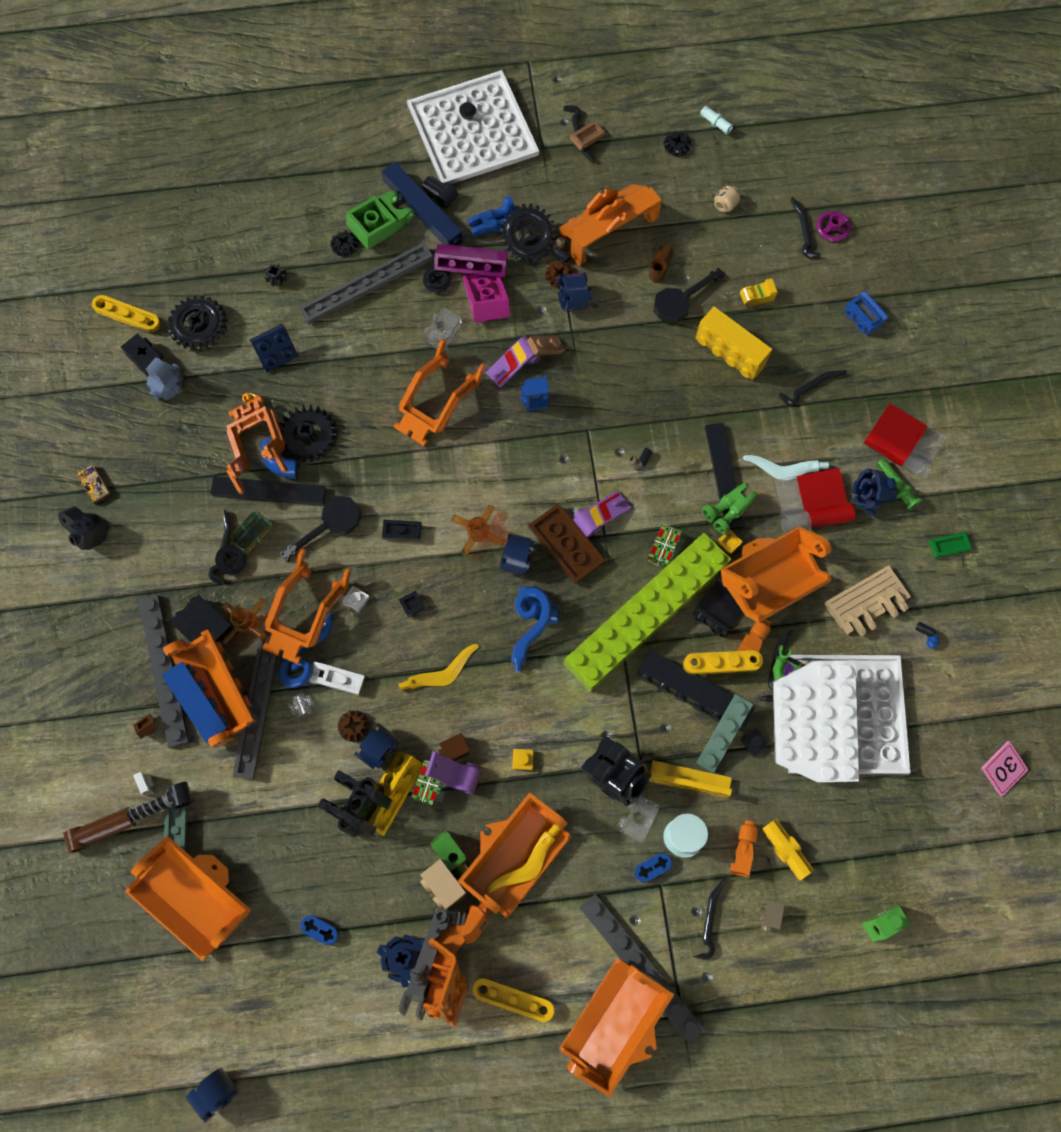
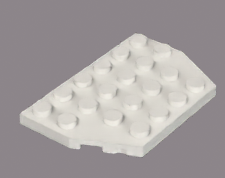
(818, 721)

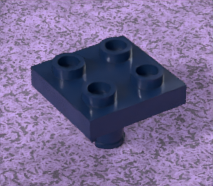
(274, 347)

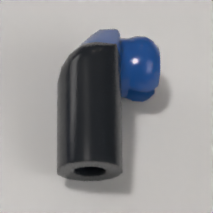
(931, 634)

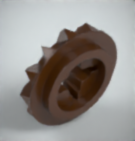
(550, 272)
(361, 730)

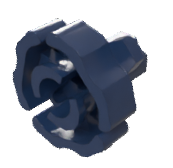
(873, 490)
(394, 953)

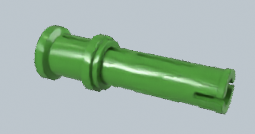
(904, 491)

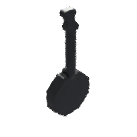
(673, 305)
(338, 515)

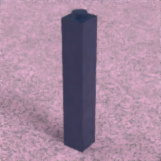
(424, 207)

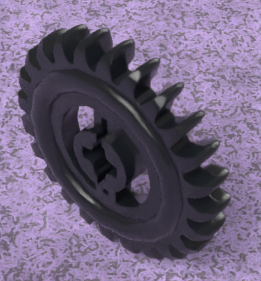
(537, 218)
(198, 332)
(303, 420)

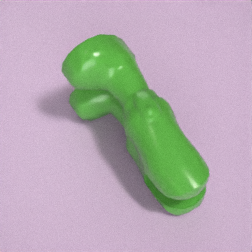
(735, 502)

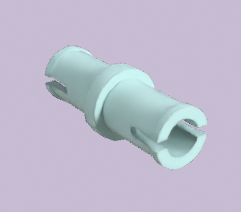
(716, 120)

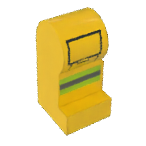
(759, 293)

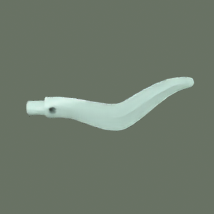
(781, 472)

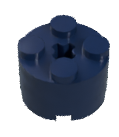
(573, 291)
(516, 554)
(376, 747)
(212, 1094)

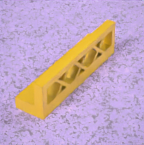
(690, 779)
(403, 780)

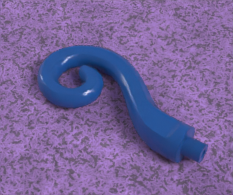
(521, 648)
(284, 666)

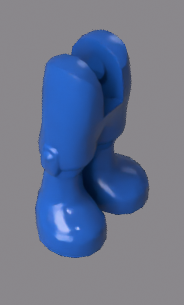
(487, 221)

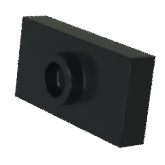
(401, 530)

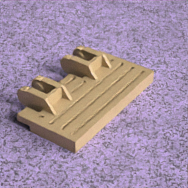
(866, 601)

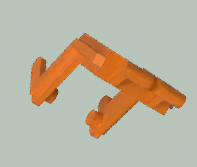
(245, 419)
(419, 422)
(287, 638)

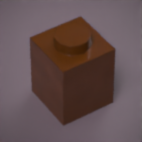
(454, 748)

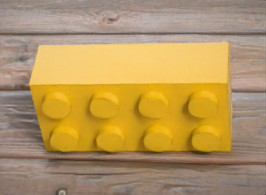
(733, 343)

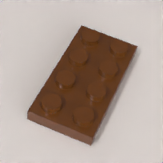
(566, 543)

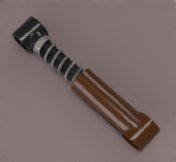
(83, 836)

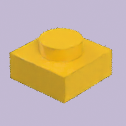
(729, 543)
(522, 759)

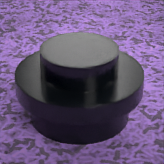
(467, 110)

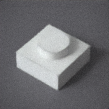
(355, 599)
(144, 783)

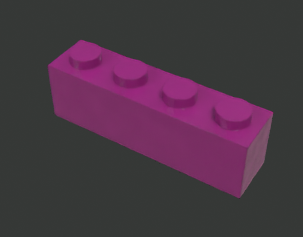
(471, 260)

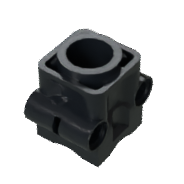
(617, 772)

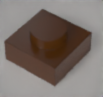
(145, 726)

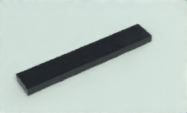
(722, 466)
(270, 491)

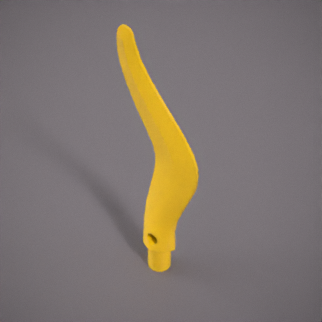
(442, 677)
(533, 865)

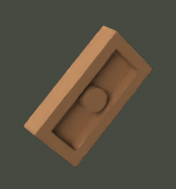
(545, 345)

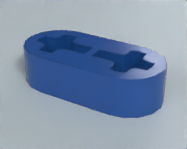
(655, 872)
(322, 926)

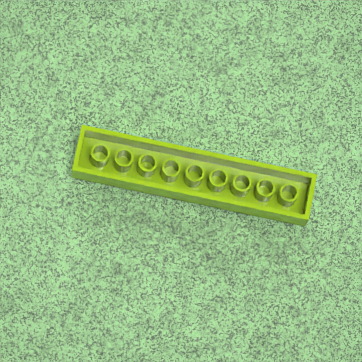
(646, 612)

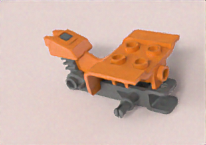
(436, 977)

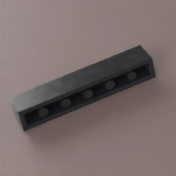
(687, 687)

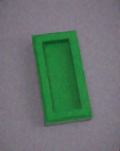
(950, 545)

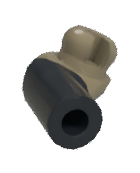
(558, 250)
(638, 462)

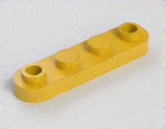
(126, 313)
(722, 662)
(513, 1000)

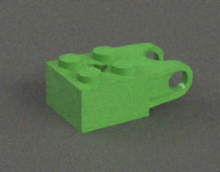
(377, 218)

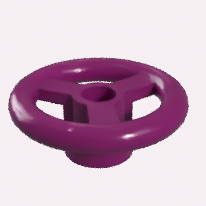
(834, 224)

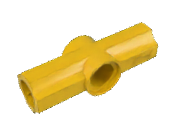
(787, 849)

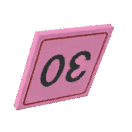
(1004, 768)

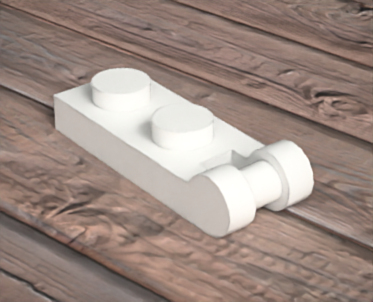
(337, 678)

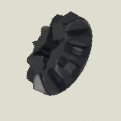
(682, 148)
(345, 249)
(428, 280)
(231, 551)

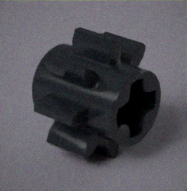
(275, 275)

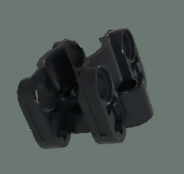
(359, 807)

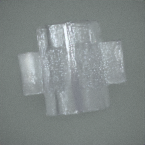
(301, 705)

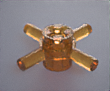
(475, 523)
(249, 624)

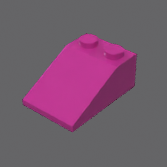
(486, 297)

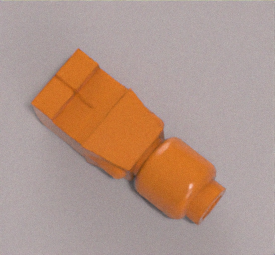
(754, 640)
(744, 852)

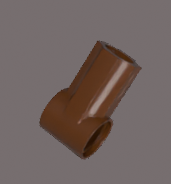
(660, 263)

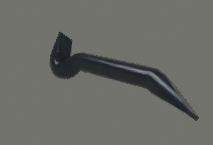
(571, 108)
(805, 230)
(797, 393)
(225, 541)
(769, 698)
(709, 922)

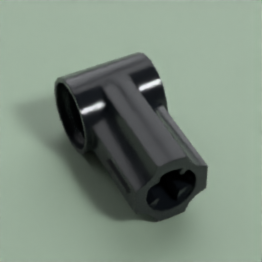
(443, 193)

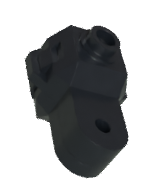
(85, 529)

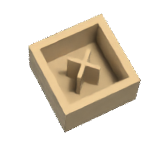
(443, 885)

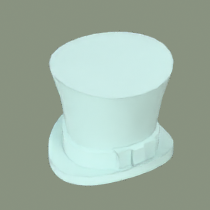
(685, 835)

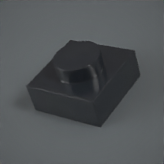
(411, 604)
(755, 742)

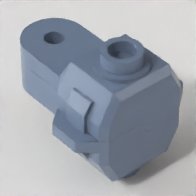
(164, 379)

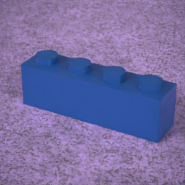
(195, 701)

